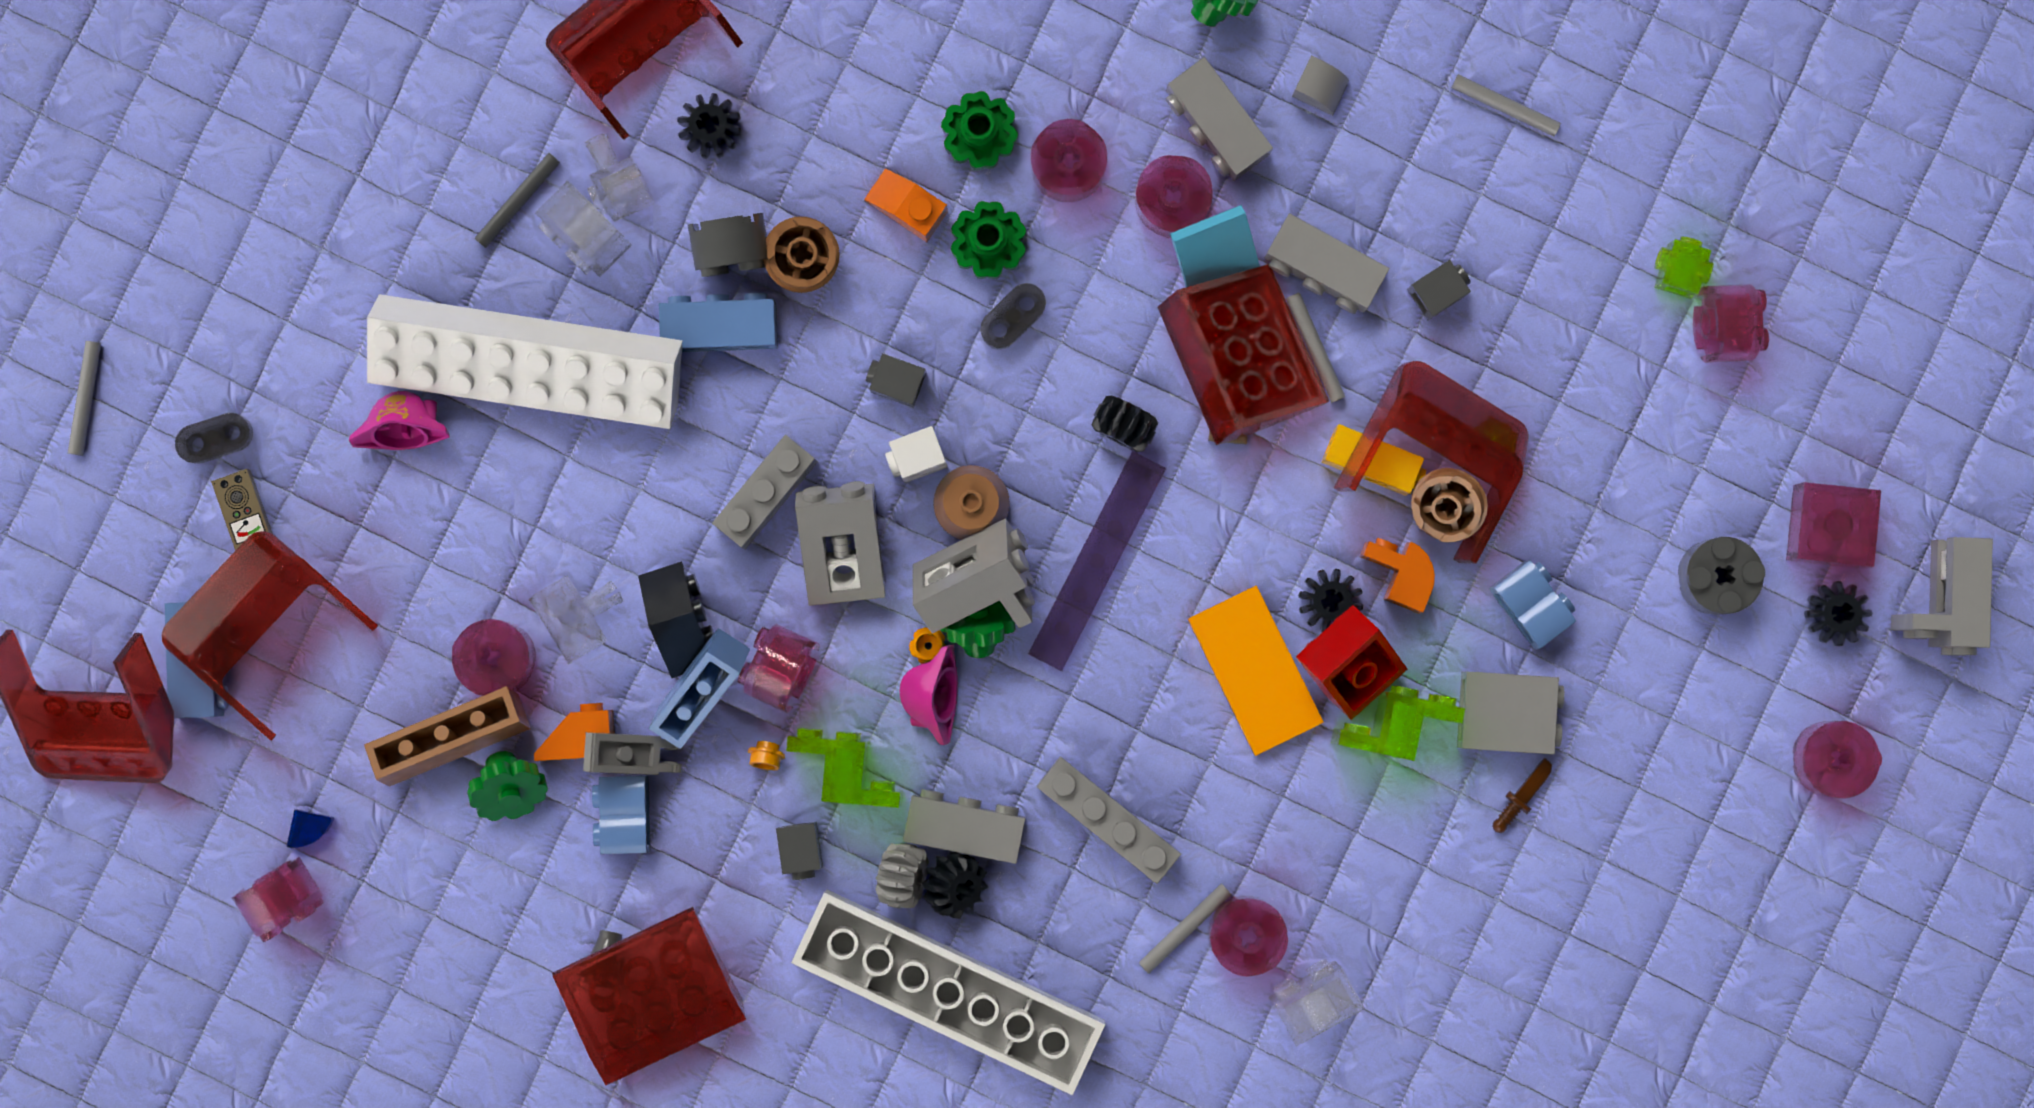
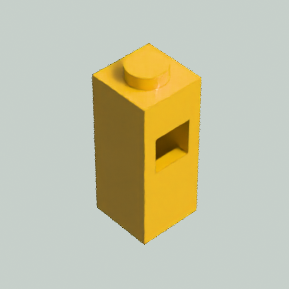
(1389, 468)

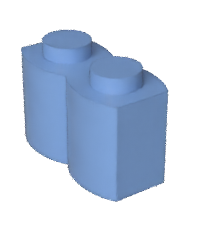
(1533, 603)
(623, 814)

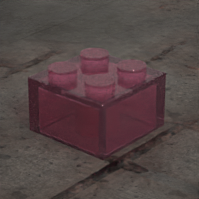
(1833, 525)

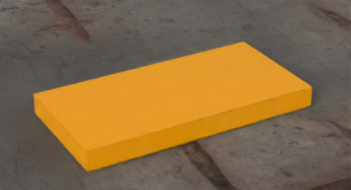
(1255, 670)

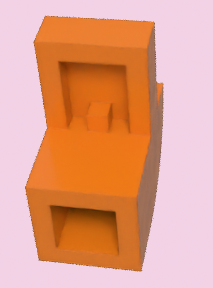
(1412, 574)

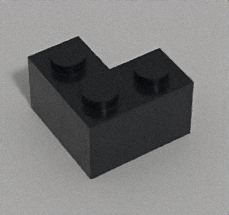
(675, 615)

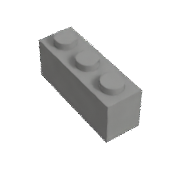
(1217, 120)
(1326, 264)
(765, 492)
(964, 826)

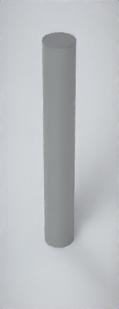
(1506, 105)
(1315, 347)
(84, 398)
(1185, 928)

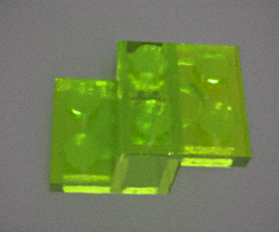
(1398, 723)
(845, 768)

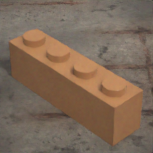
(447, 736)

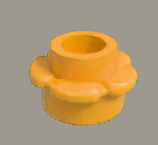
(921, 637)
(766, 756)

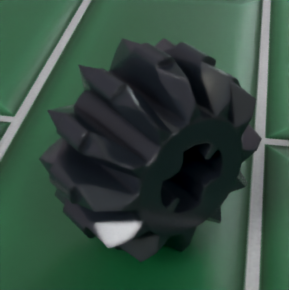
(718, 114)
(1124, 423)
(1319, 594)
(1852, 610)
(954, 885)

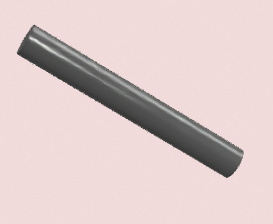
(517, 200)

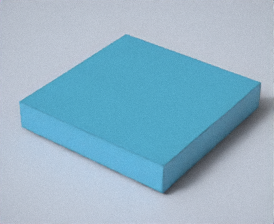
(1215, 247)

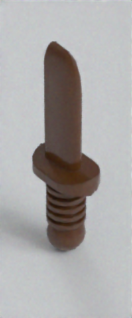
(1522, 796)

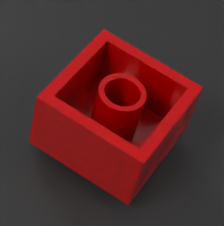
(1351, 662)

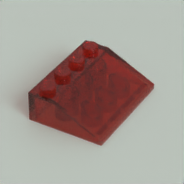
(1242, 353)
(649, 996)

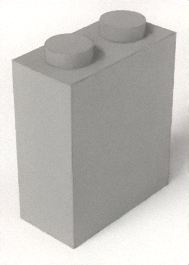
(1510, 712)

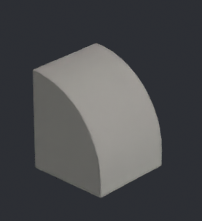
(1321, 85)

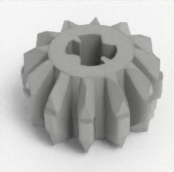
(901, 875)

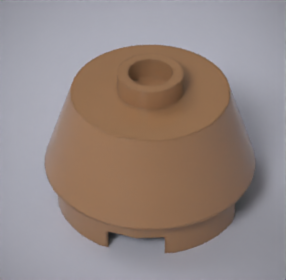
(801, 254)
(970, 501)
(1449, 504)

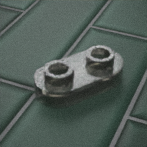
(1012, 316)
(215, 438)

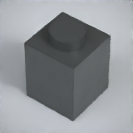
(1440, 289)
(896, 379)
(799, 850)

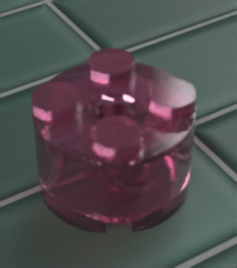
(1084, 144)
(1173, 174)
(1730, 323)
(474, 647)
(779, 667)
(1857, 758)
(278, 897)
(1253, 957)

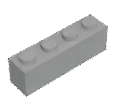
(1108, 820)

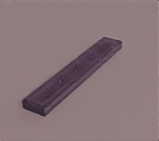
(1097, 561)

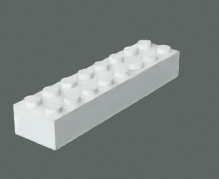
(523, 361)
(949, 992)

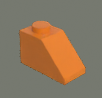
(907, 204)
(569, 737)

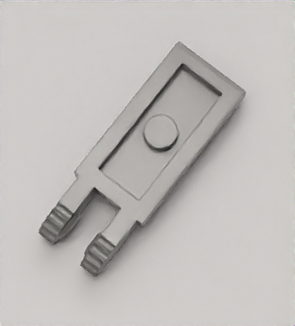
(627, 754)

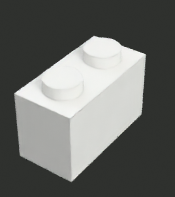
(915, 455)

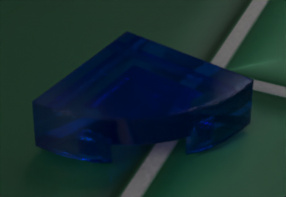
(307, 828)

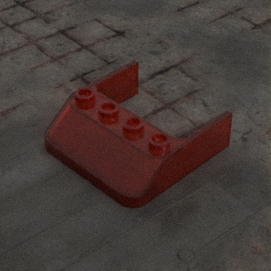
(615, 37)
(1456, 427)
(239, 607)
(92, 732)

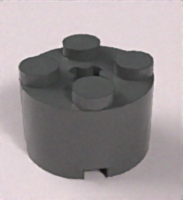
(728, 243)
(1742, 573)

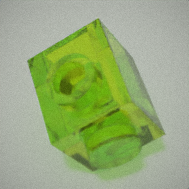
(1683, 267)

